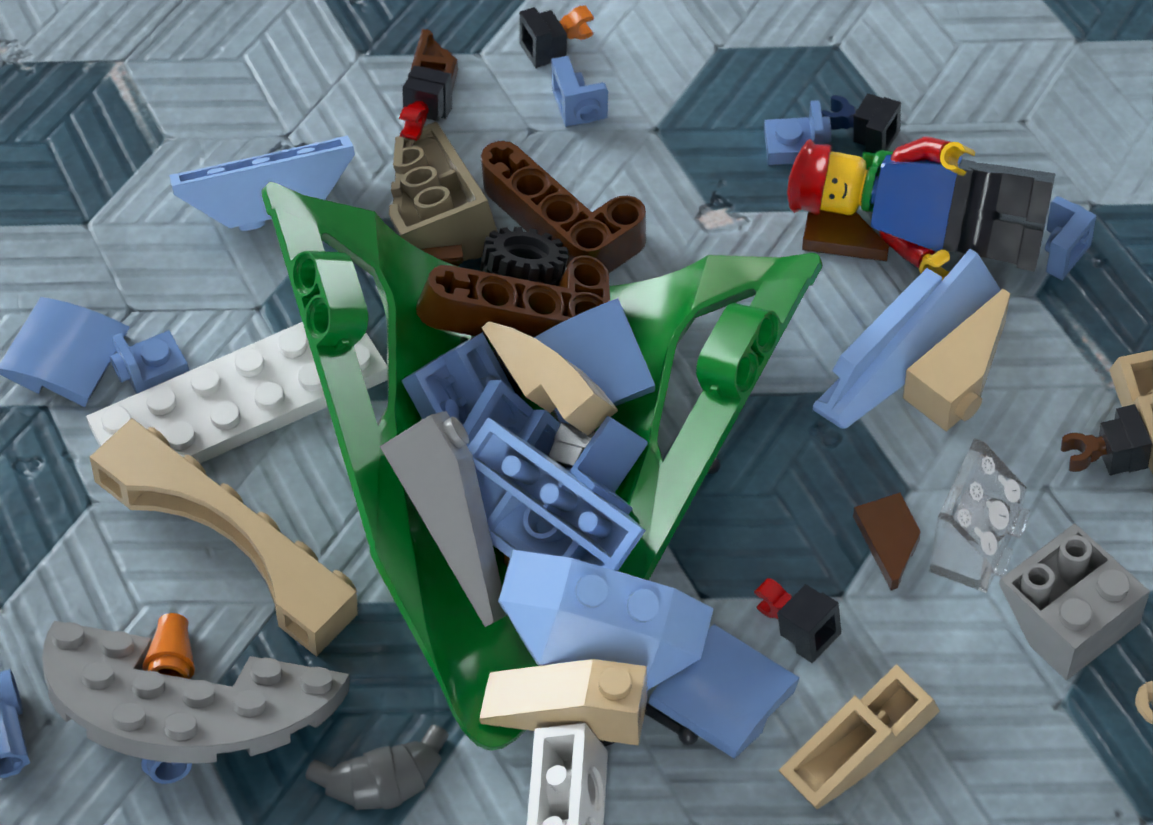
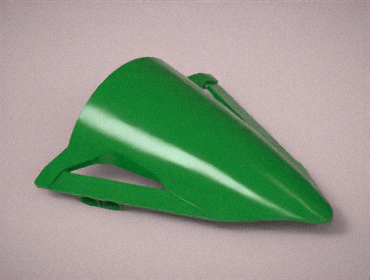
(657, 488)

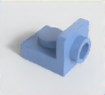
(576, 101)
(787, 136)
(1070, 235)
(148, 361)

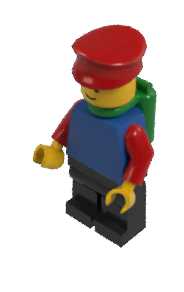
(929, 200)

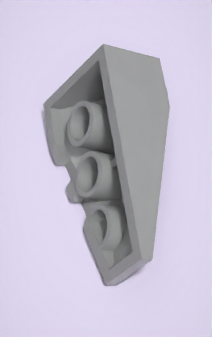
(445, 490)

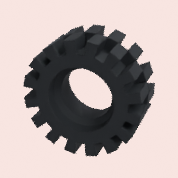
(524, 256)

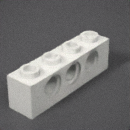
(567, 777)

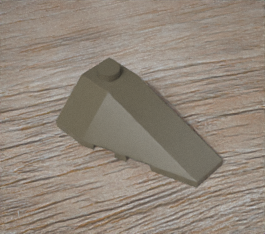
(437, 196)

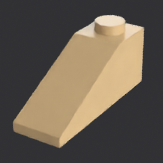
(952, 375)
(591, 691)

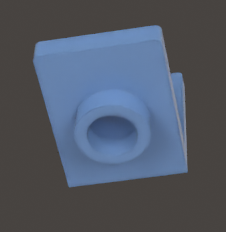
(609, 460)

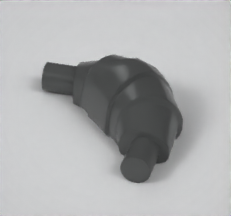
(383, 775)

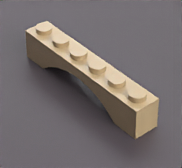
(151, 476)

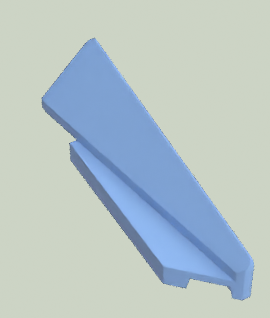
(901, 335)

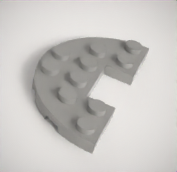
(174, 719)

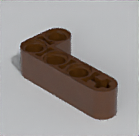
(541, 203)
(467, 299)

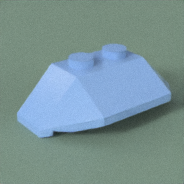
(234, 189)
(543, 507)
(591, 612)

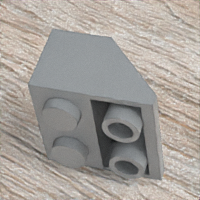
(1073, 600)

